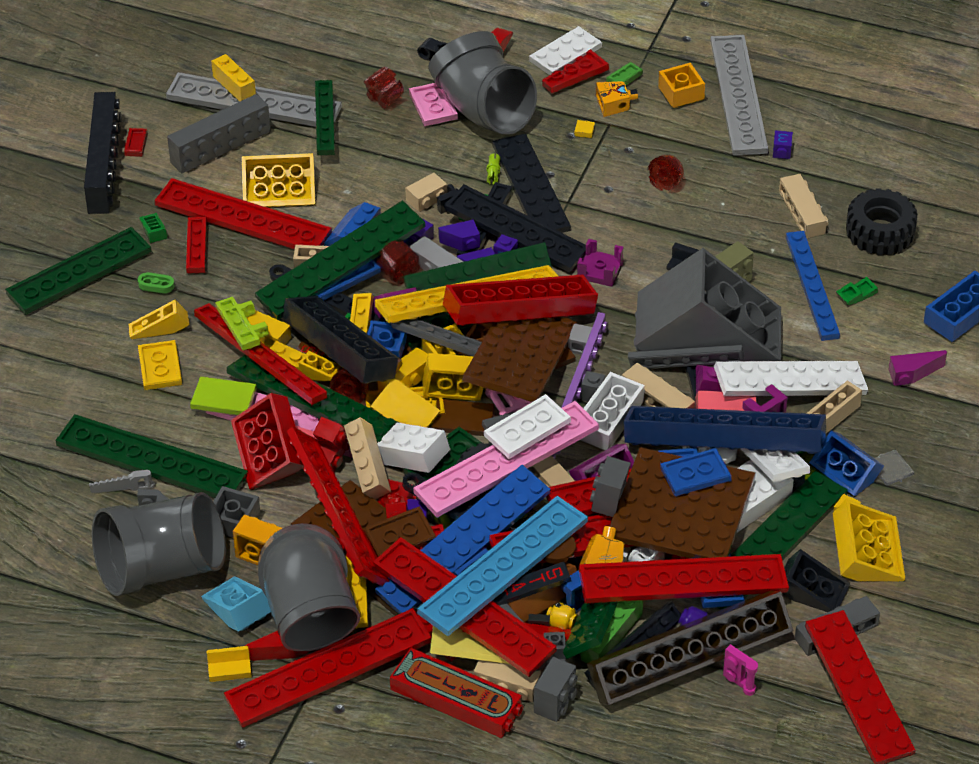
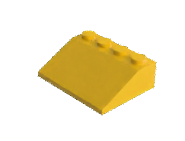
(279, 180)
(867, 543)

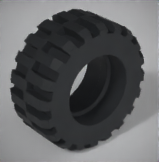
(881, 206)

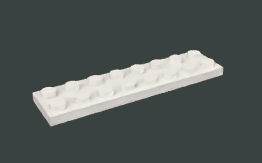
(789, 377)

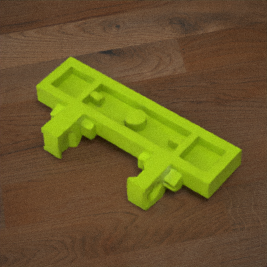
(235, 318)

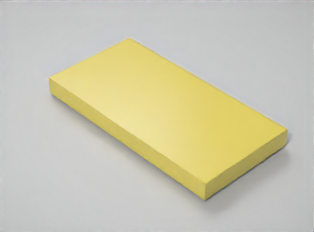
(461, 645)

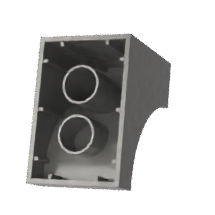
(707, 307)

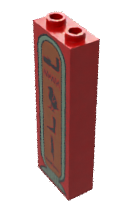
(456, 692)

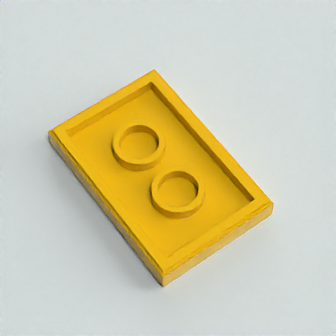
(159, 365)
(404, 405)

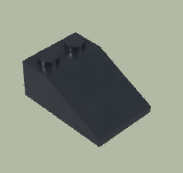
(814, 583)

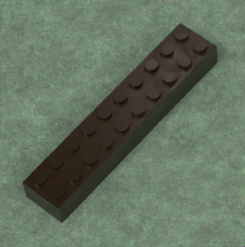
(689, 647)

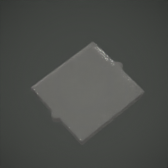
(894, 468)

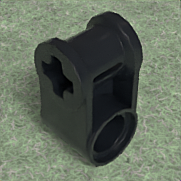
(429, 48)

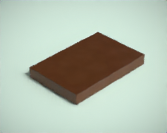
(463, 414)
(409, 525)

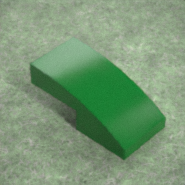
(857, 292)

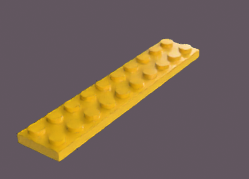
(430, 301)

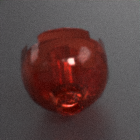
(666, 172)
(349, 385)

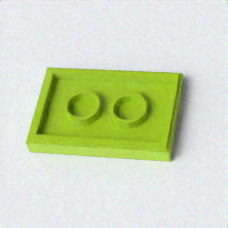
(222, 396)

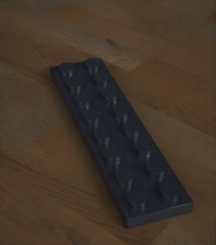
(530, 182)
(504, 220)

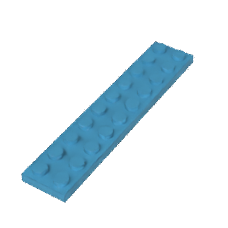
(502, 566)

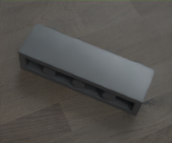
(860, 612)

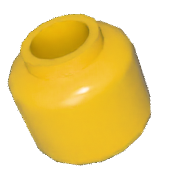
(562, 616)

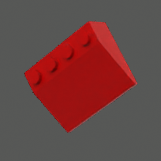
(265, 441)

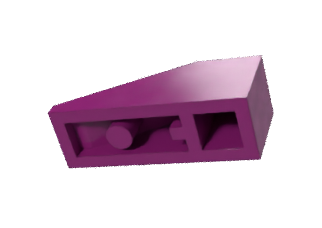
(913, 367)

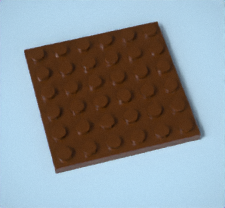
(682, 525)

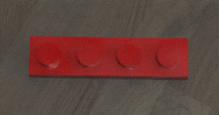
(196, 245)

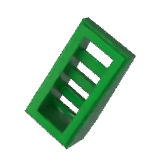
(153, 227)

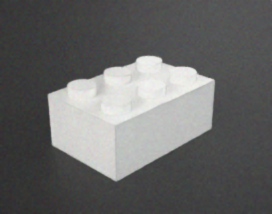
(413, 447)

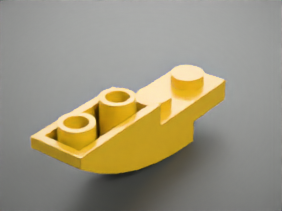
(310, 364)

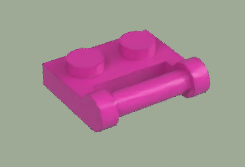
(735, 668)

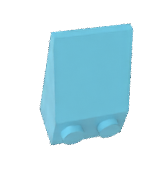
(237, 603)

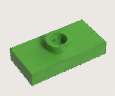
(625, 74)

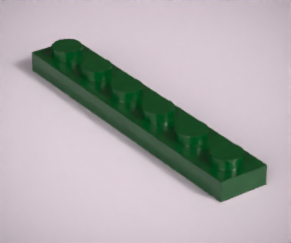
(324, 117)

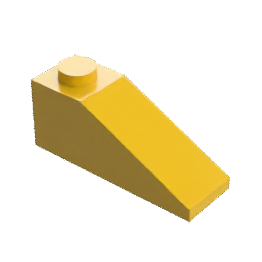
(161, 321)

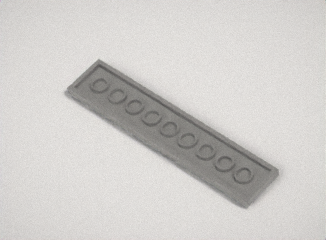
(212, 94)
(738, 95)

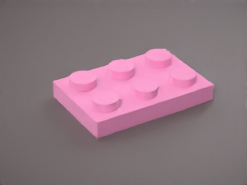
(432, 104)

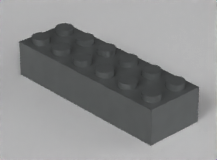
(218, 133)

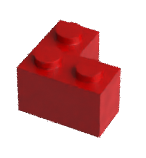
(332, 441)

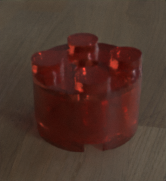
(383, 87)
(398, 261)

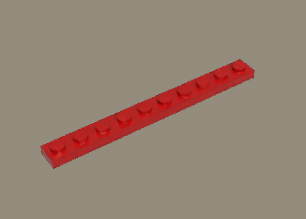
(265, 358)

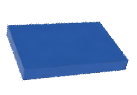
(695, 472)

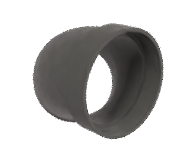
(484, 84)
(157, 542)
(307, 587)

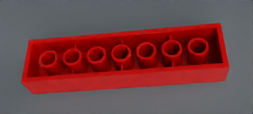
(520, 299)

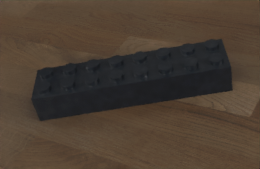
(102, 153)
(340, 339)

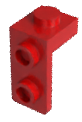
(394, 505)

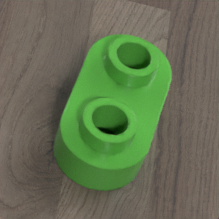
(156, 282)

